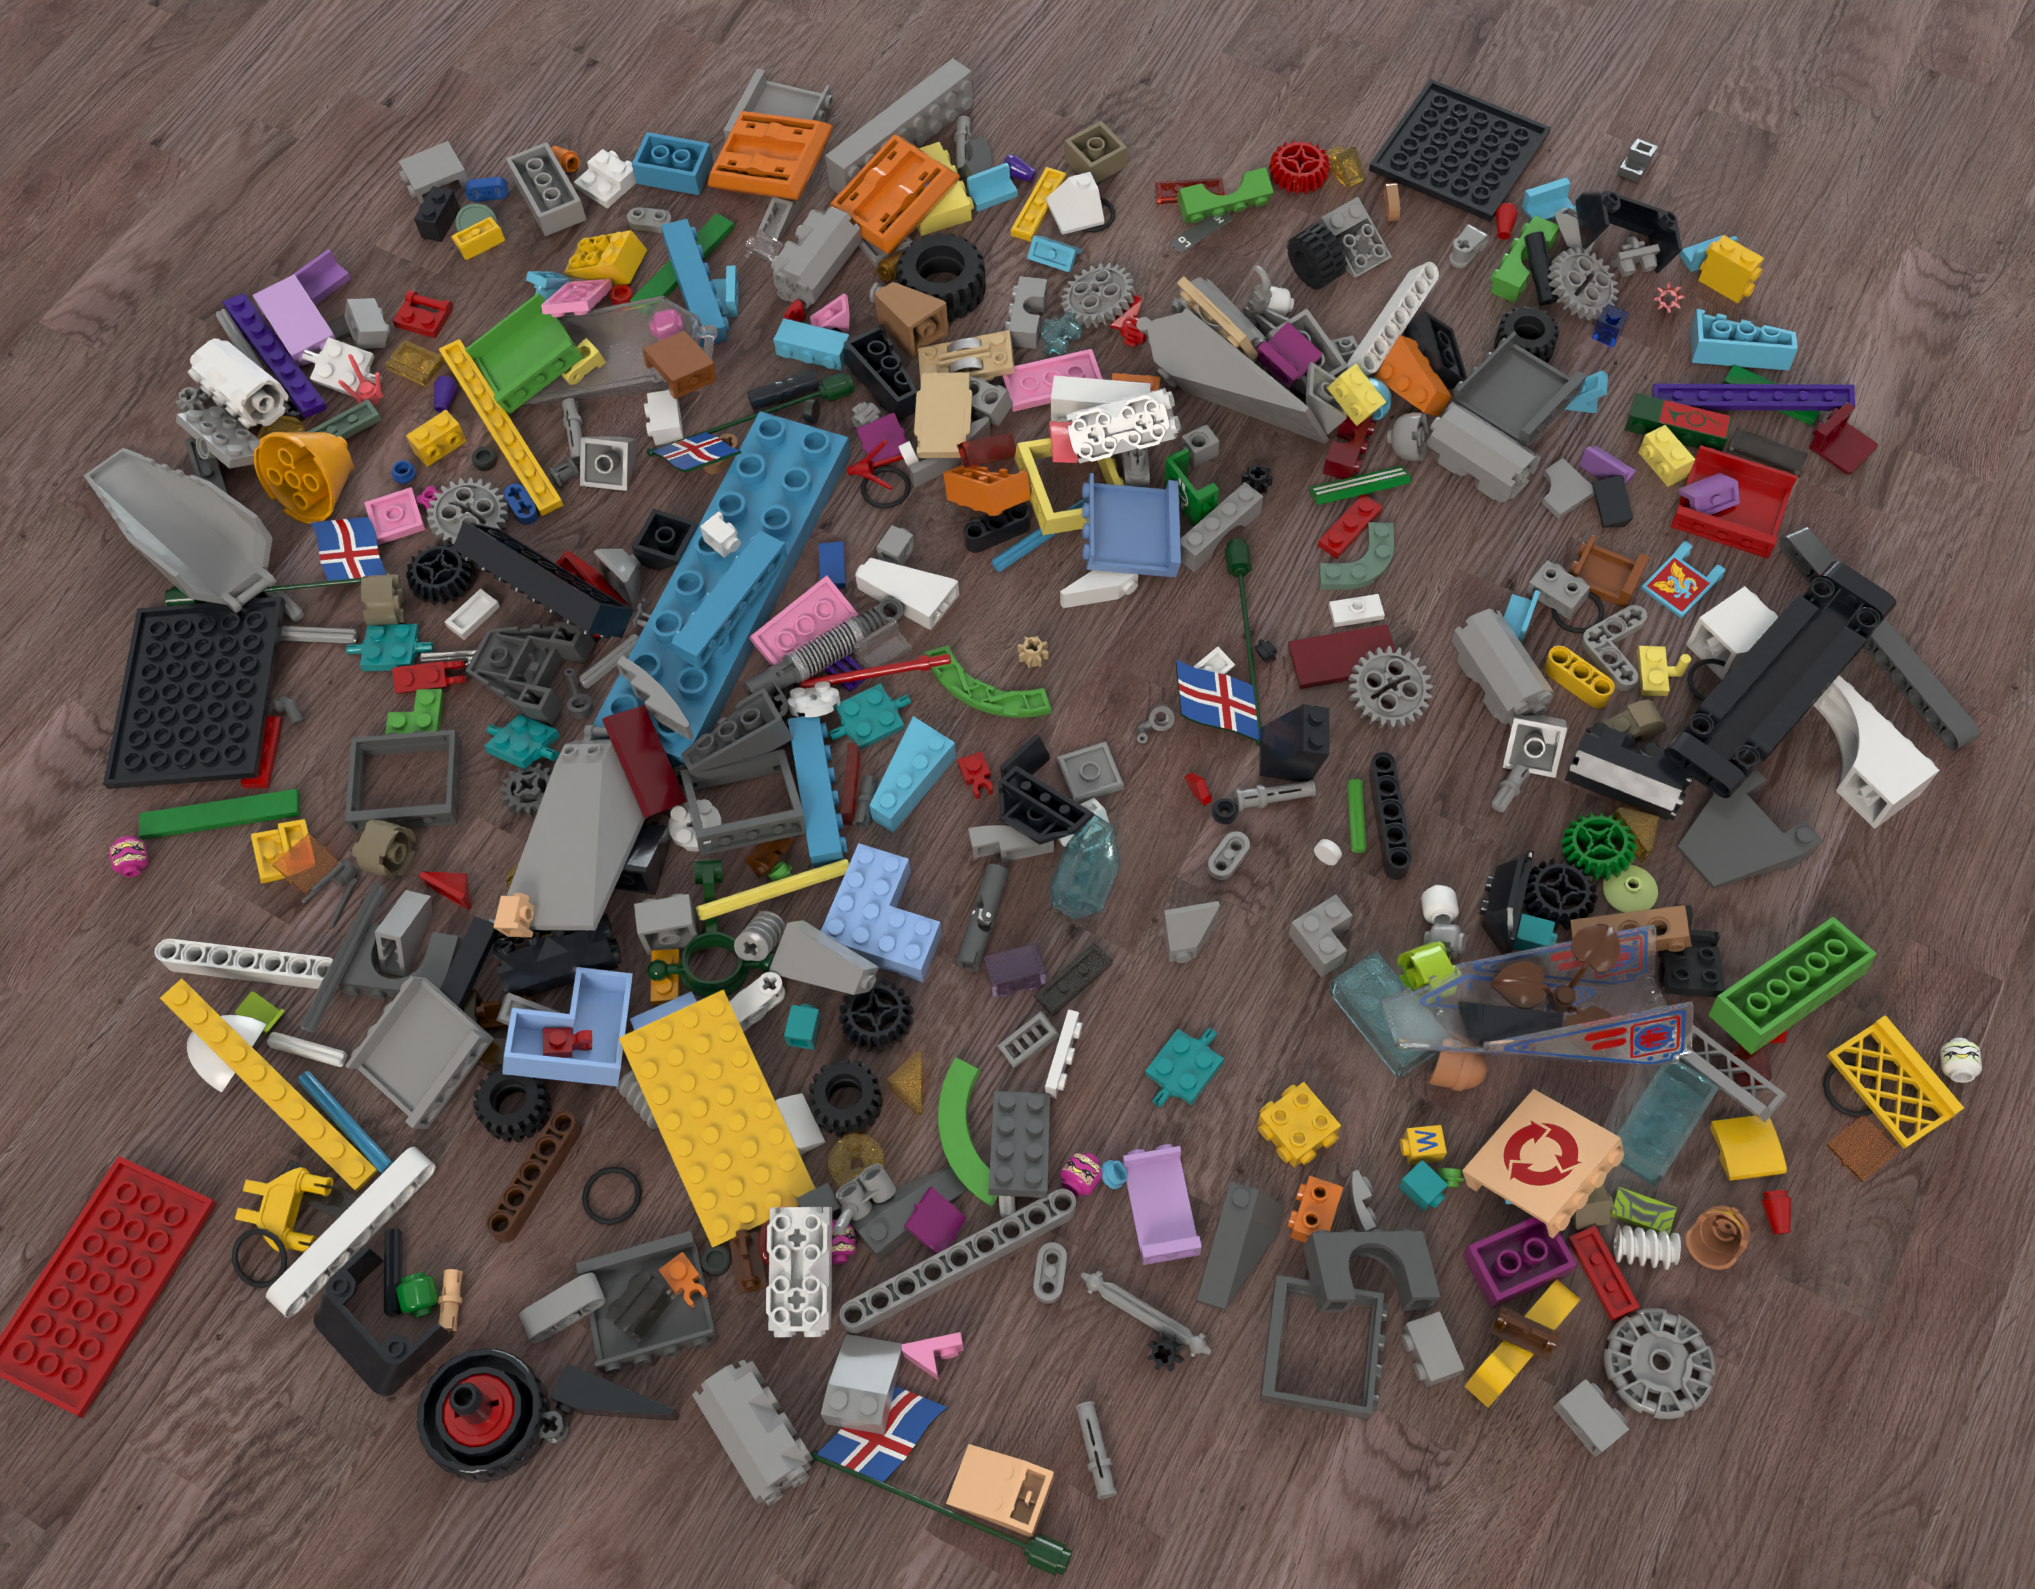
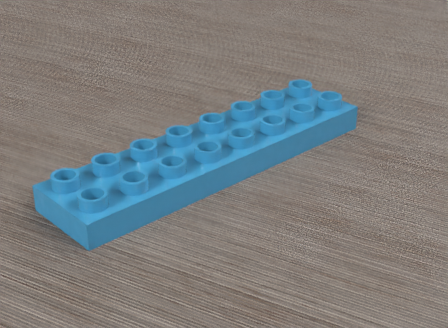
(772, 488)

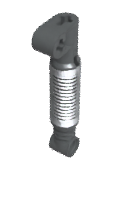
(798, 664)

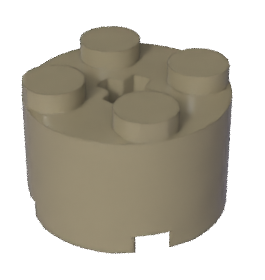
(382, 599)
(385, 849)

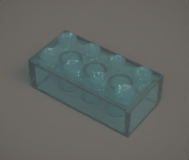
(1360, 997)
(1664, 1120)

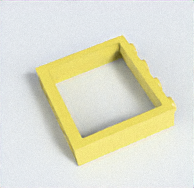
(1047, 519)

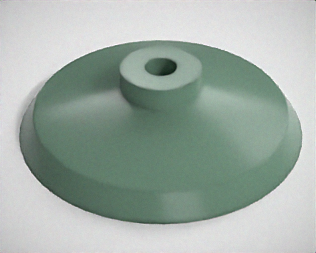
(472, 214)

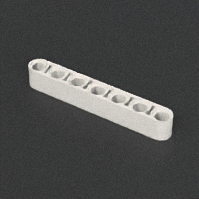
(1394, 318)
(238, 960)
(350, 1232)

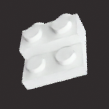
(606, 178)

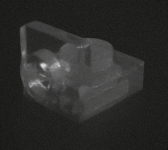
(763, 246)

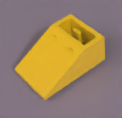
(607, 257)

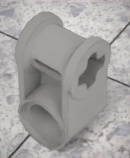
(1467, 246)

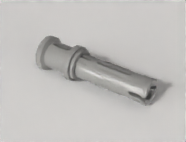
(1260, 793)

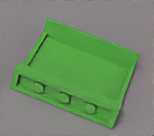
(524, 354)

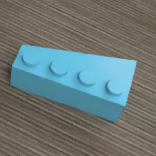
(1740, 344)
(911, 773)

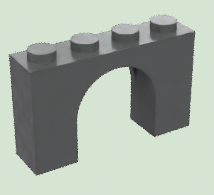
(364, 974)
(1401, 1251)

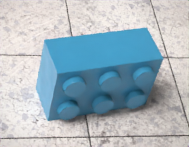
(672, 163)

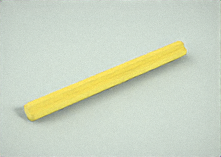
(772, 890)

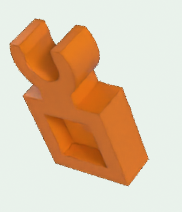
(681, 1277)

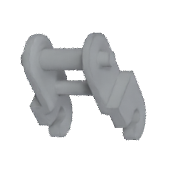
(640, 613)

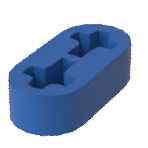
(486, 189)
(524, 502)

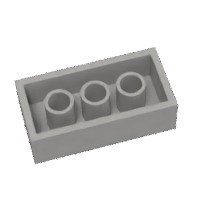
(546, 189)

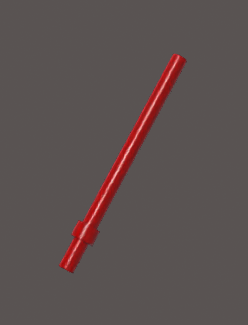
(923, 663)

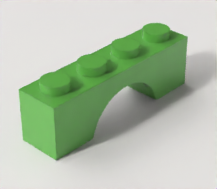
(1198, 203)
(1512, 276)

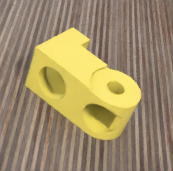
(591, 359)

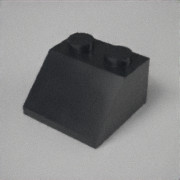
(663, 540)

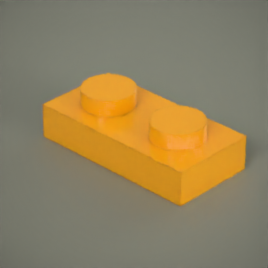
(669, 988)

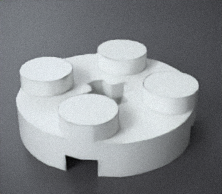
(814, 700)
(680, 821)

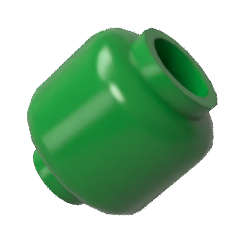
(417, 1294)

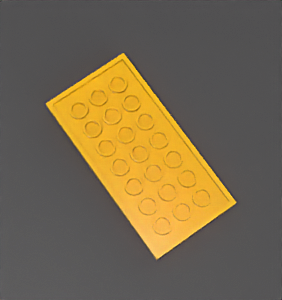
(717, 1117)

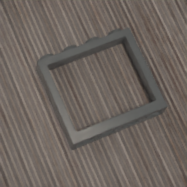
(398, 744)
(747, 831)
(1372, 1368)

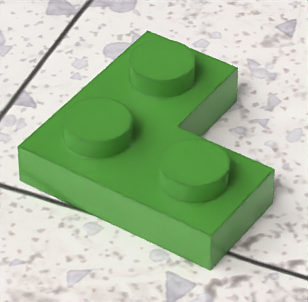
(426, 714)

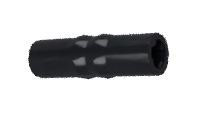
(1539, 264)
(783, 390)

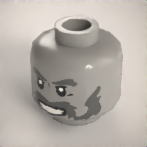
(1450, 936)

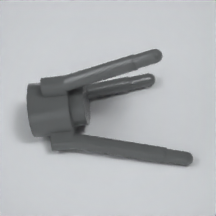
(341, 875)

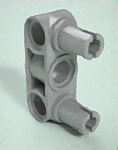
(1136, 468)

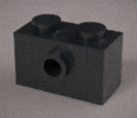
(437, 214)

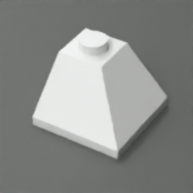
(1076, 204)

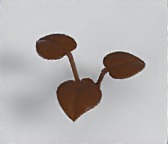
(1523, 985)

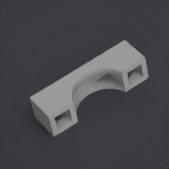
(1236, 510)

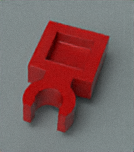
(976, 771)

